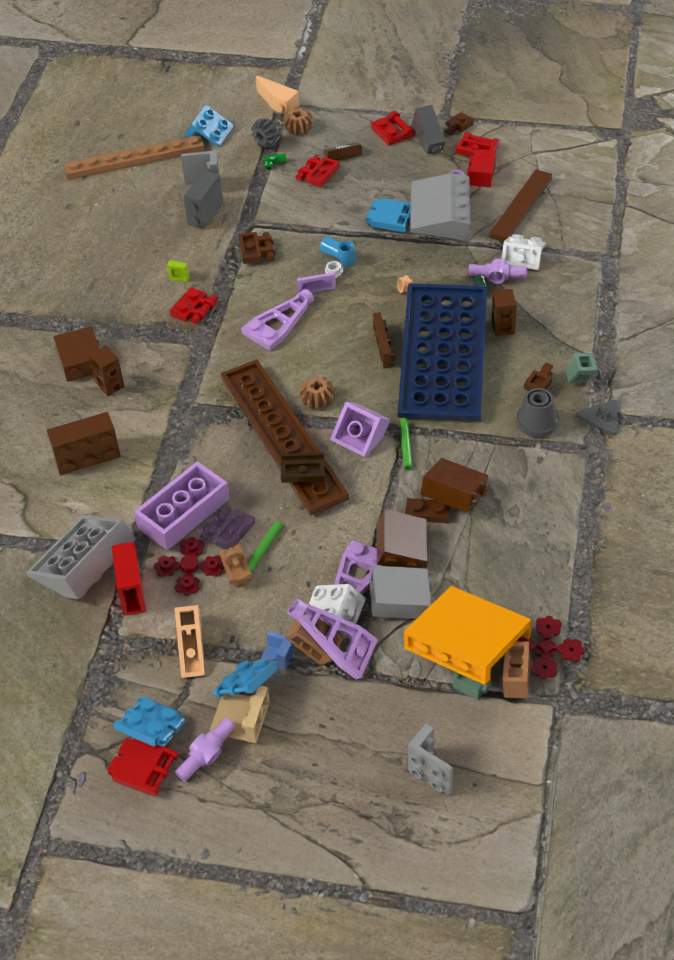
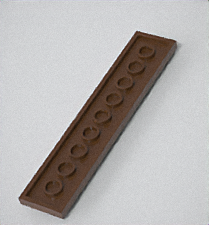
(281, 431)

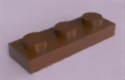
(383, 340)

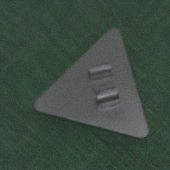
(602, 416)

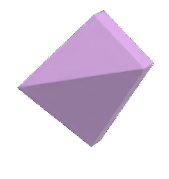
(317, 283)

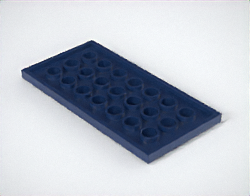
(453, 358)

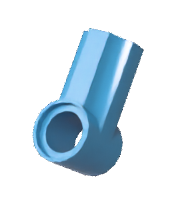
(341, 250)

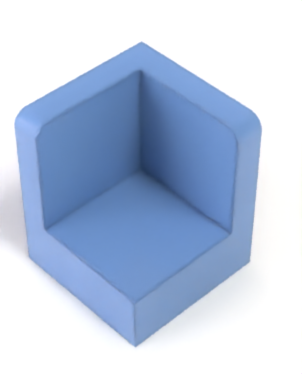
(280, 649)

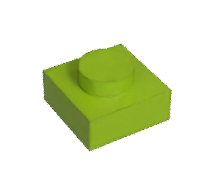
(178, 271)

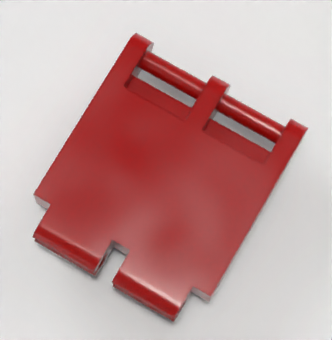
(141, 765)

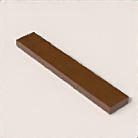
(521, 205)

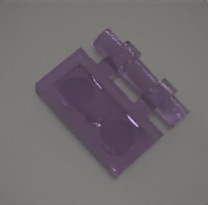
(232, 530)

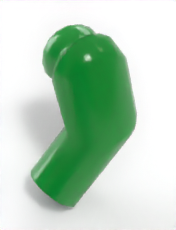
(275, 158)

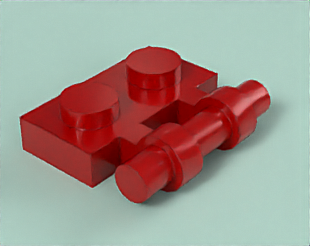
(318, 171)
(190, 303)

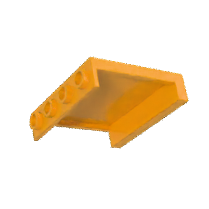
(465, 633)

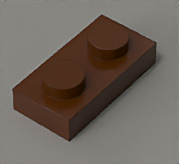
(429, 509)

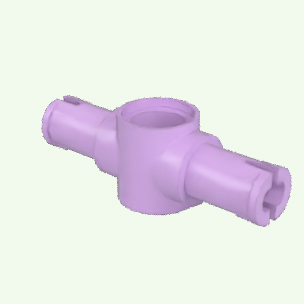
(498, 271)
(205, 749)

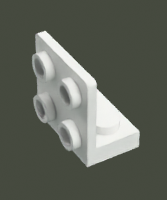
(523, 251)
(340, 601)

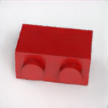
(482, 168)

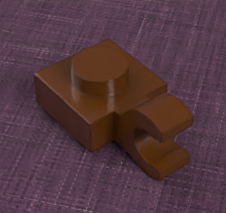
(458, 122)
(540, 379)

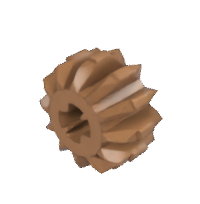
(298, 121)
(317, 392)

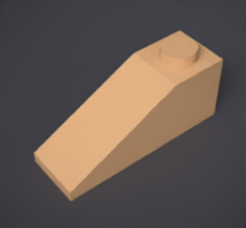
(277, 96)
(190, 641)

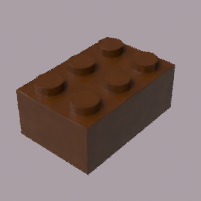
(83, 443)

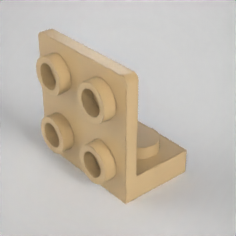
(244, 712)

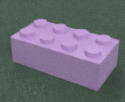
(182, 505)

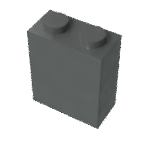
(203, 199)

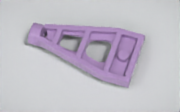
(267, 336)
(361, 556)
(359, 648)

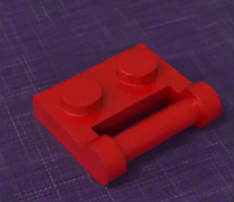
(388, 132)
(471, 142)

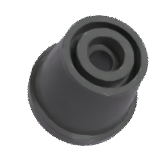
(537, 414)

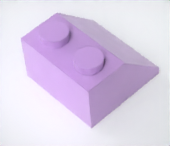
(359, 428)

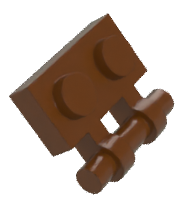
(250, 247)

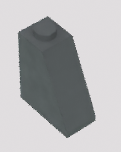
(428, 129)

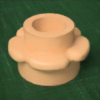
(402, 284)

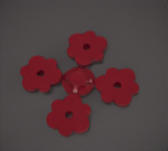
(189, 564)
(547, 648)

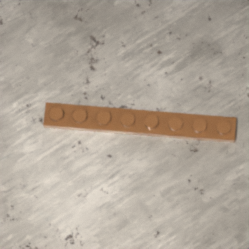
(133, 157)

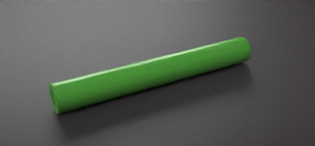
(406, 448)
(264, 545)

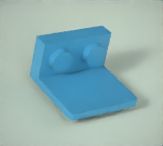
(210, 125)

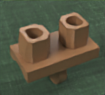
(235, 565)

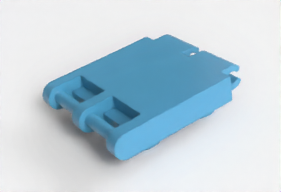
(389, 214)
(246, 677)
(150, 722)

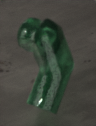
(481, 280)

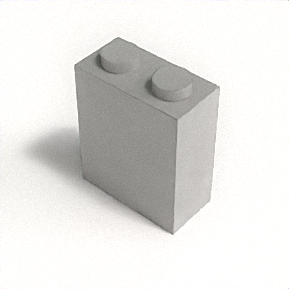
(399, 592)

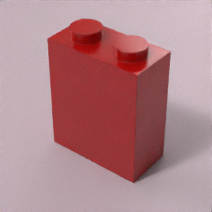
(128, 578)

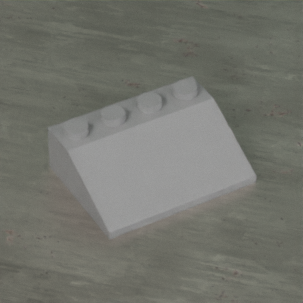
(441, 206)
(80, 555)

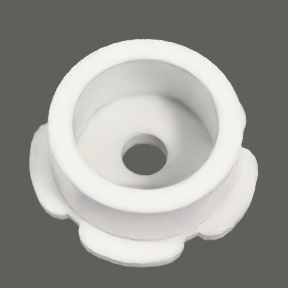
(334, 266)

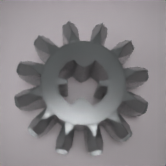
(265, 132)

